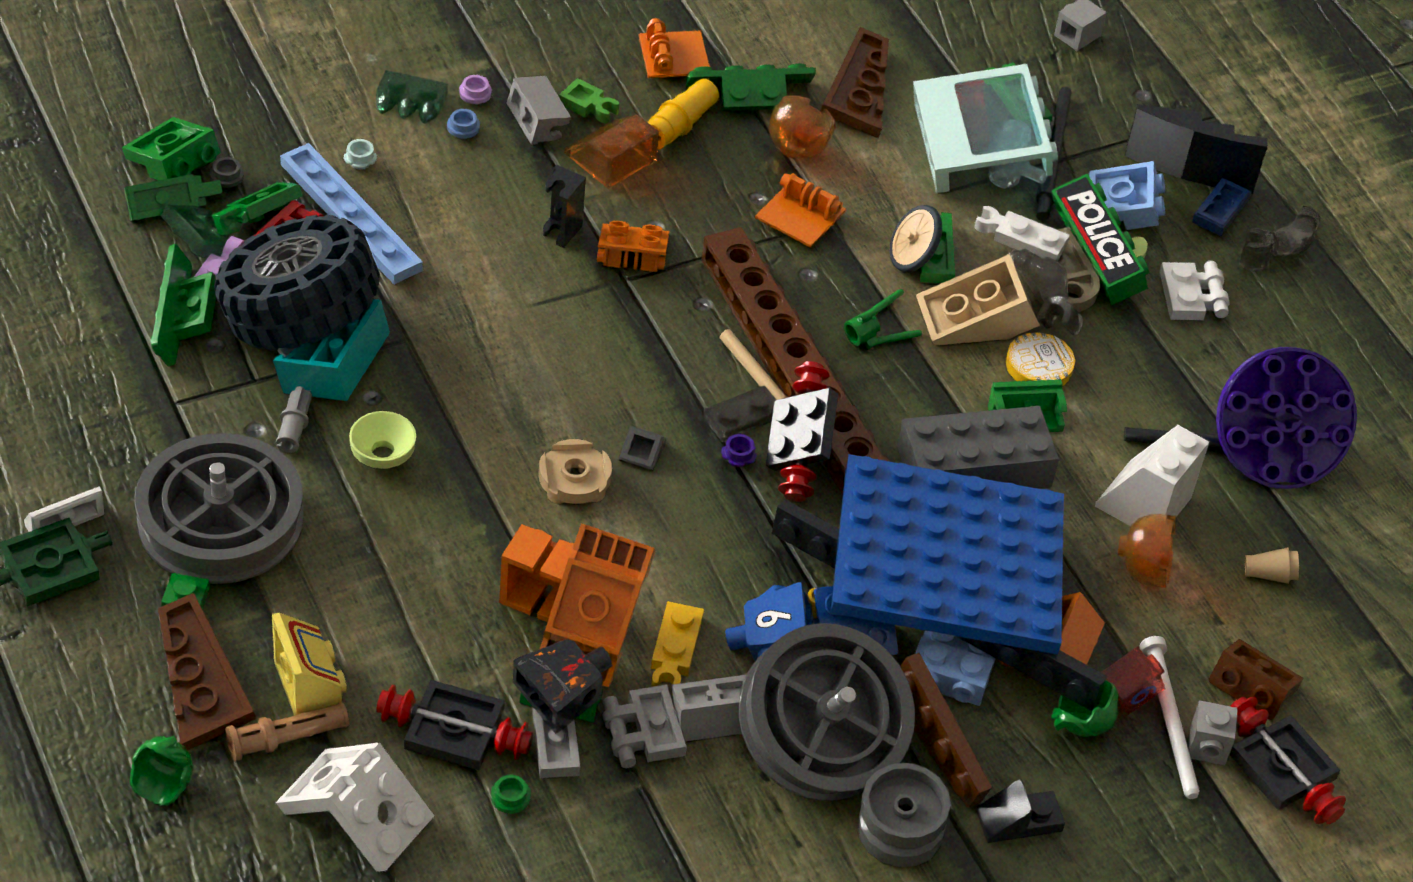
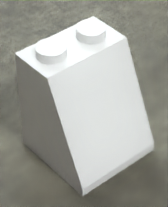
(1157, 478)

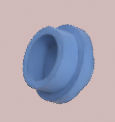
(463, 124)

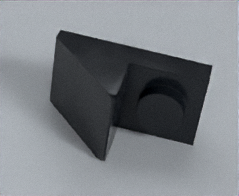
(1019, 815)

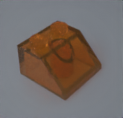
(616, 149)

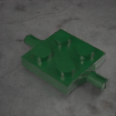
(50, 560)

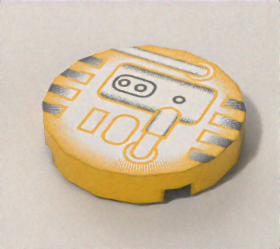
(1039, 358)

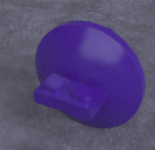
(1286, 417)

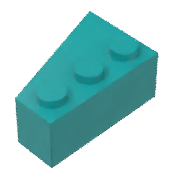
(338, 361)

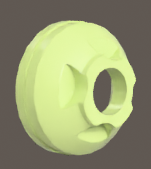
(382, 430)

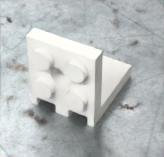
(351, 787)

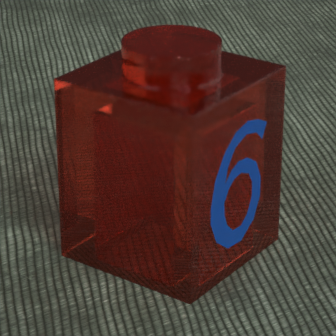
(1135, 679)

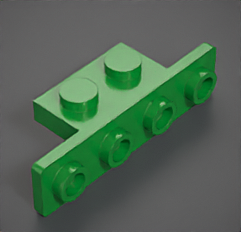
(752, 88)
(183, 307)

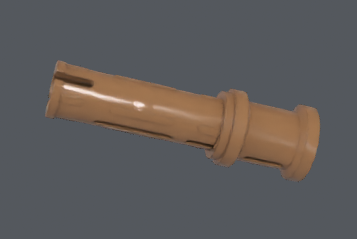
(268, 733)

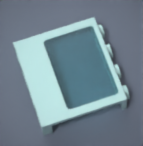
(982, 121)

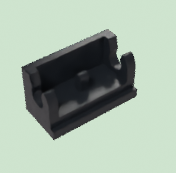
(566, 204)

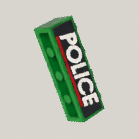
(1099, 236)

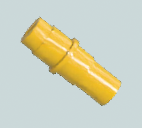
(679, 114)

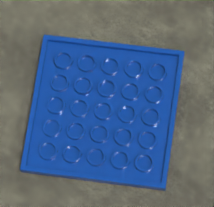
(950, 554)

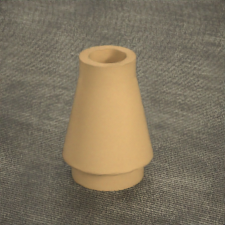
(1274, 565)

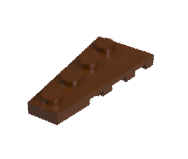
(860, 84)

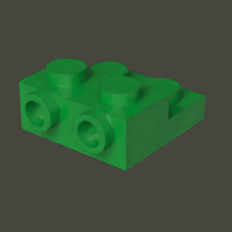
(173, 149)

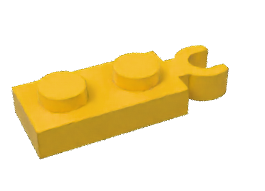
(676, 643)

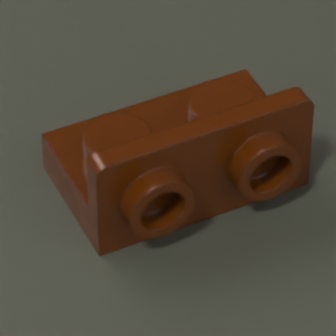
(1250, 673)

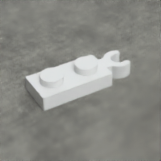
(1022, 233)

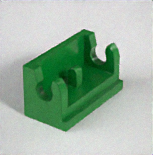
(1042, 393)

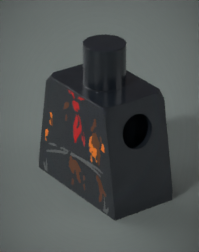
(561, 681)

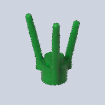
(866, 325)

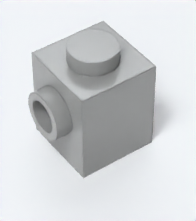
(1080, 23)
(1212, 732)

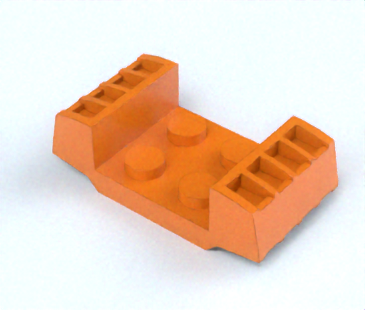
(599, 593)

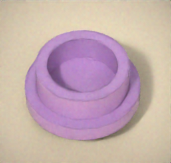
(475, 89)

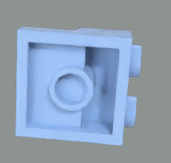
(1133, 193)
(956, 666)

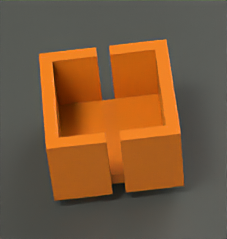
(529, 567)

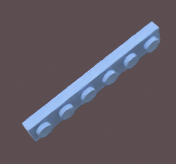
(341, 200)

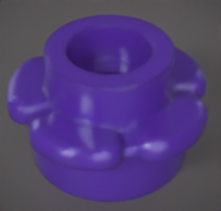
(739, 450)

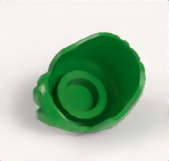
(1086, 722)
(161, 770)

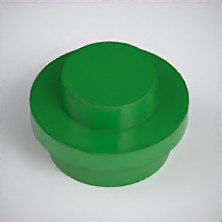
(510, 794)

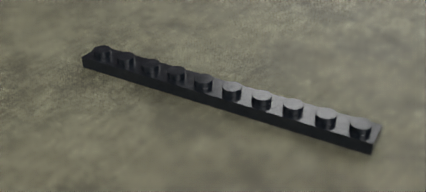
(1055, 671)

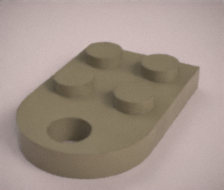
(1081, 275)

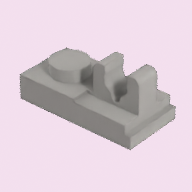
(556, 752)

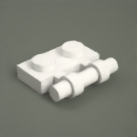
(1183, 290)

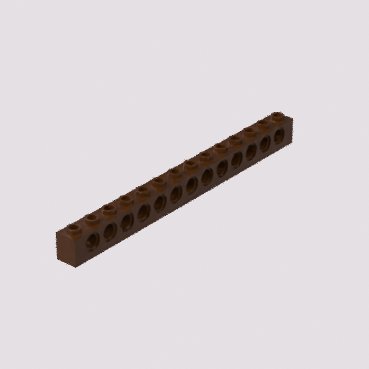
(780, 337)

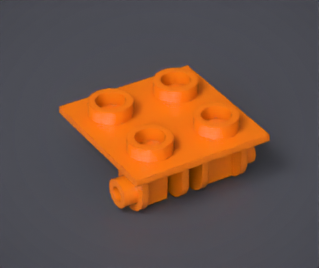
(671, 52)
(801, 210)
(619, 237)

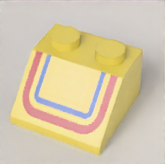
(305, 665)

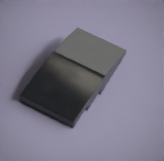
(1194, 148)

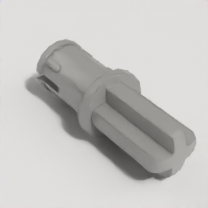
(294, 420)

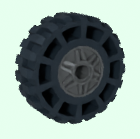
(297, 282)

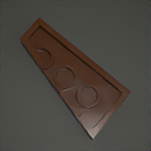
(200, 675)
(942, 734)

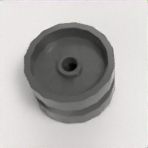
(903, 814)

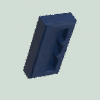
(1221, 207)

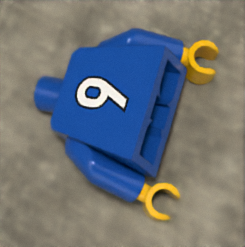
(772, 617)

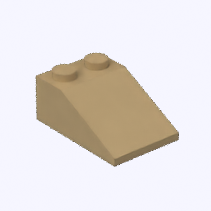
(978, 305)

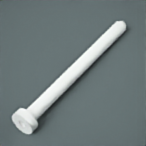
(1157, 647)

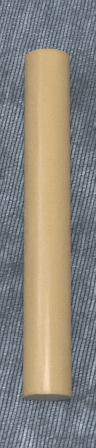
(750, 364)

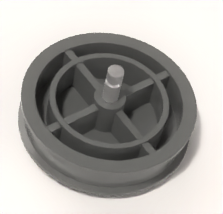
(219, 507)
(826, 711)

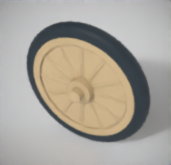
(915, 238)

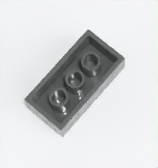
(985, 444)

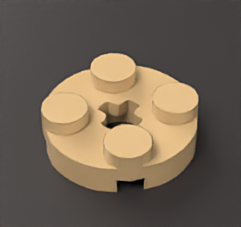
(570, 488)

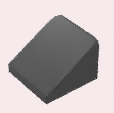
(642, 448)

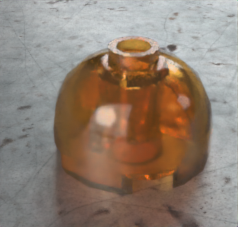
(800, 128)
(1149, 549)

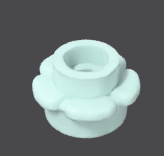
(360, 154)

